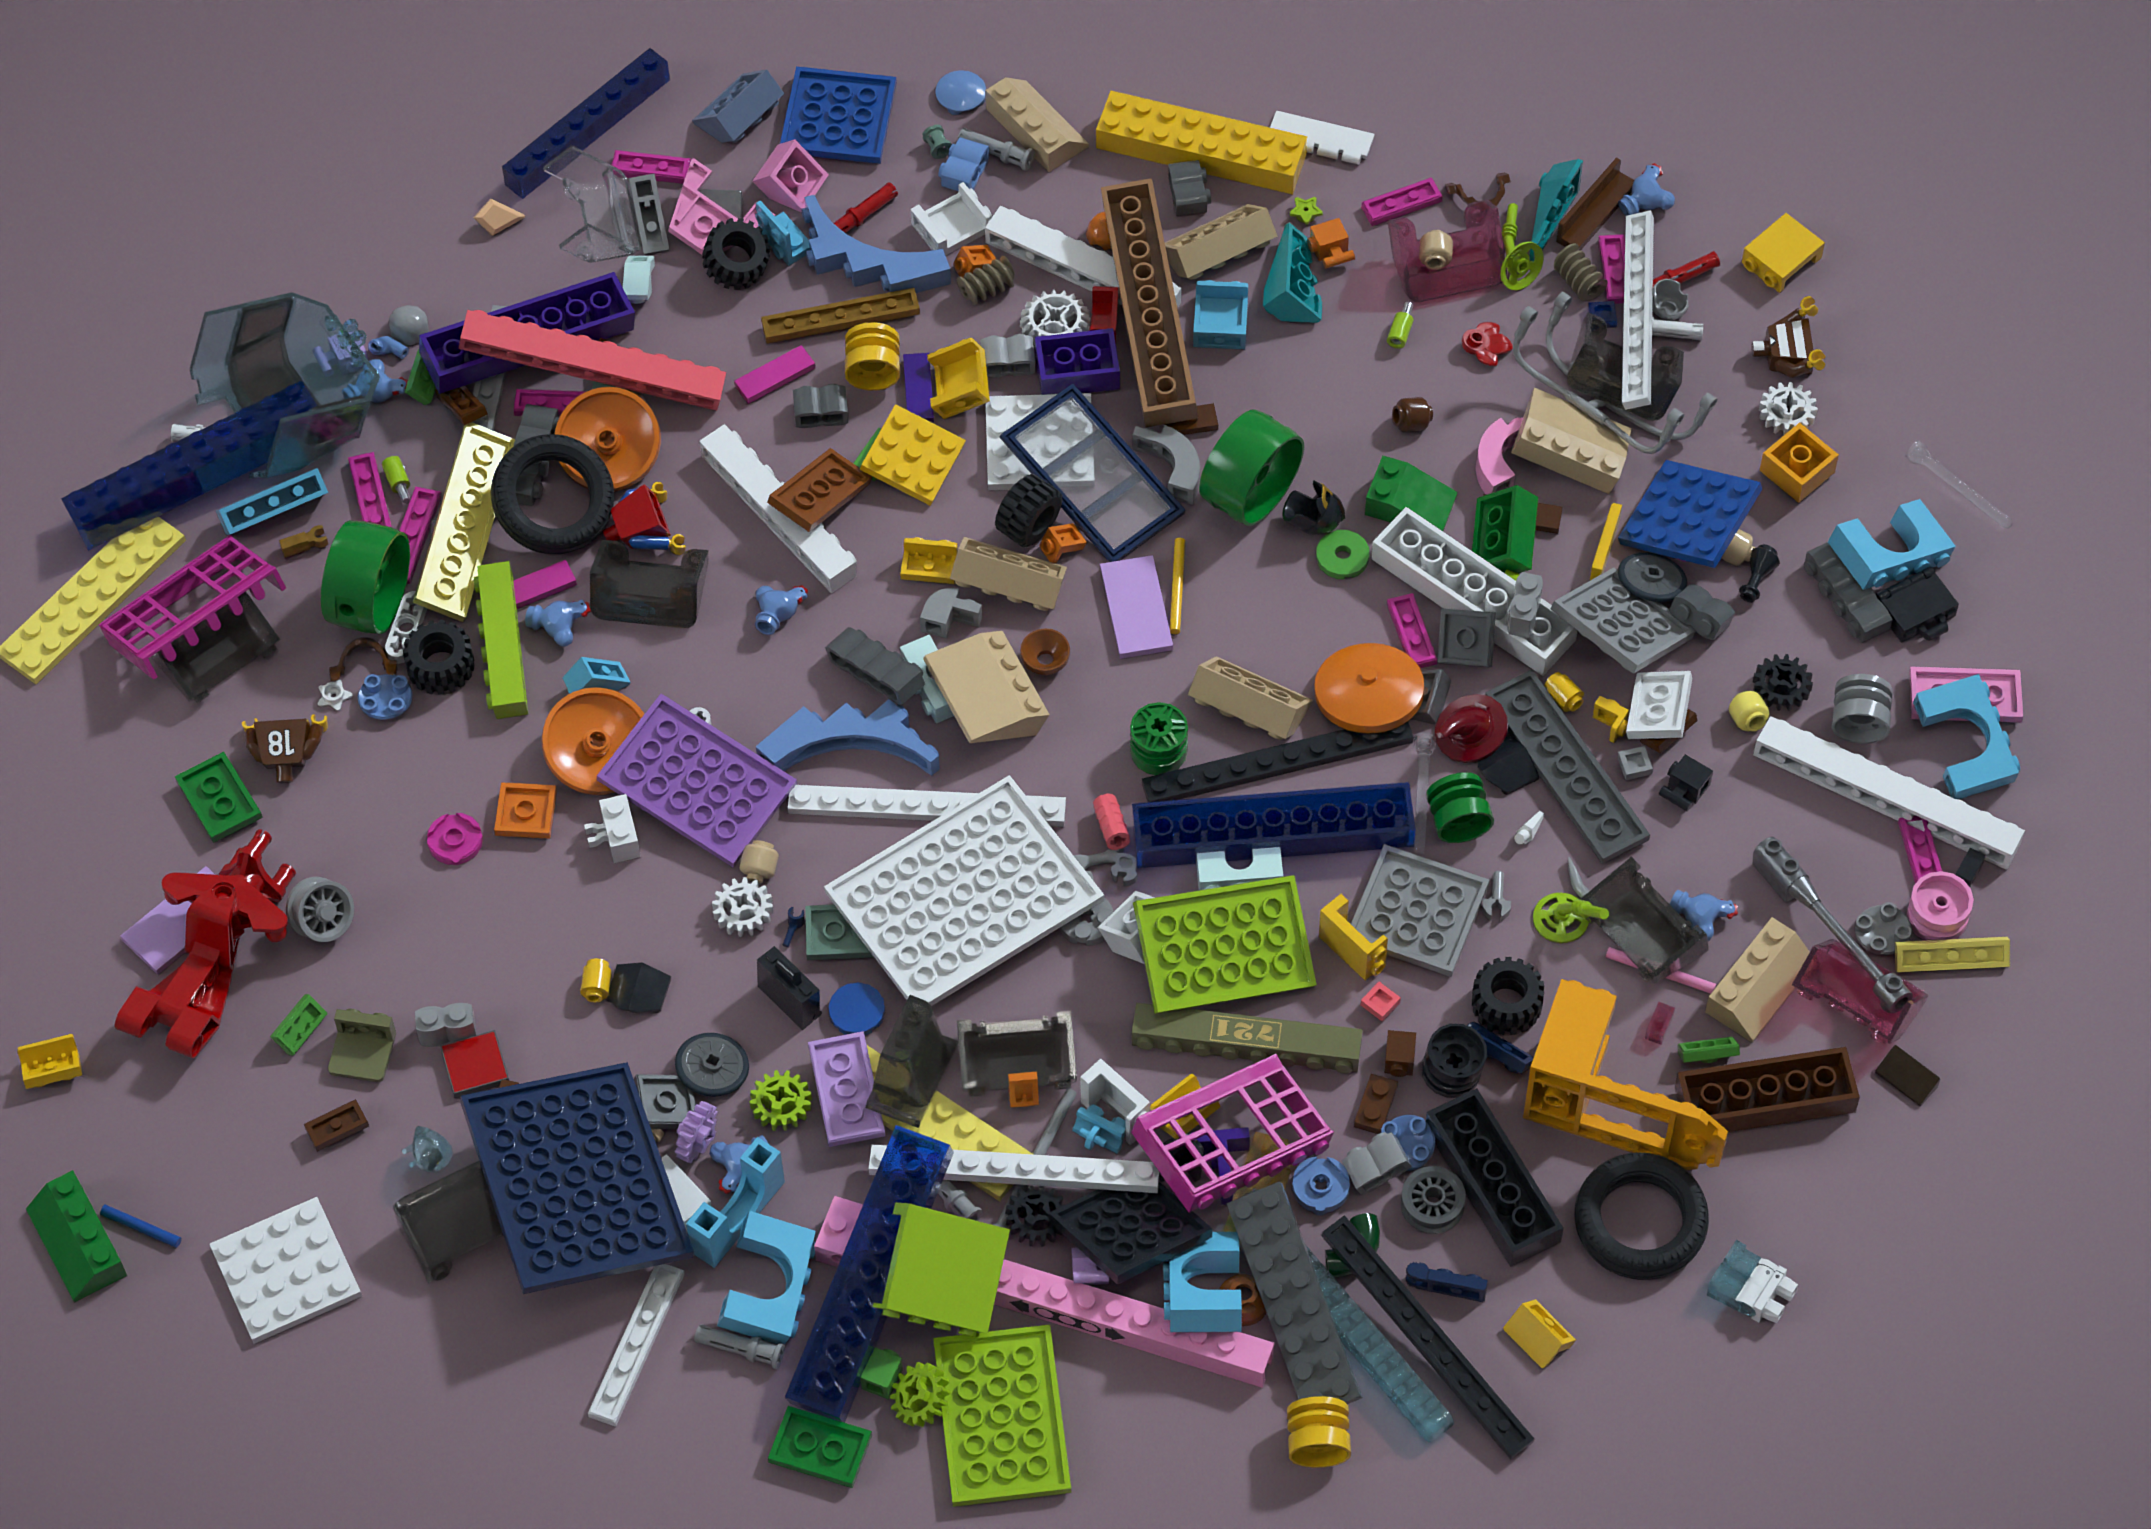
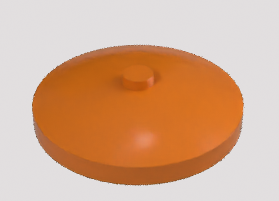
(617, 429)
(1369, 688)
(585, 734)

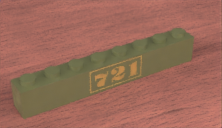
(1247, 1038)

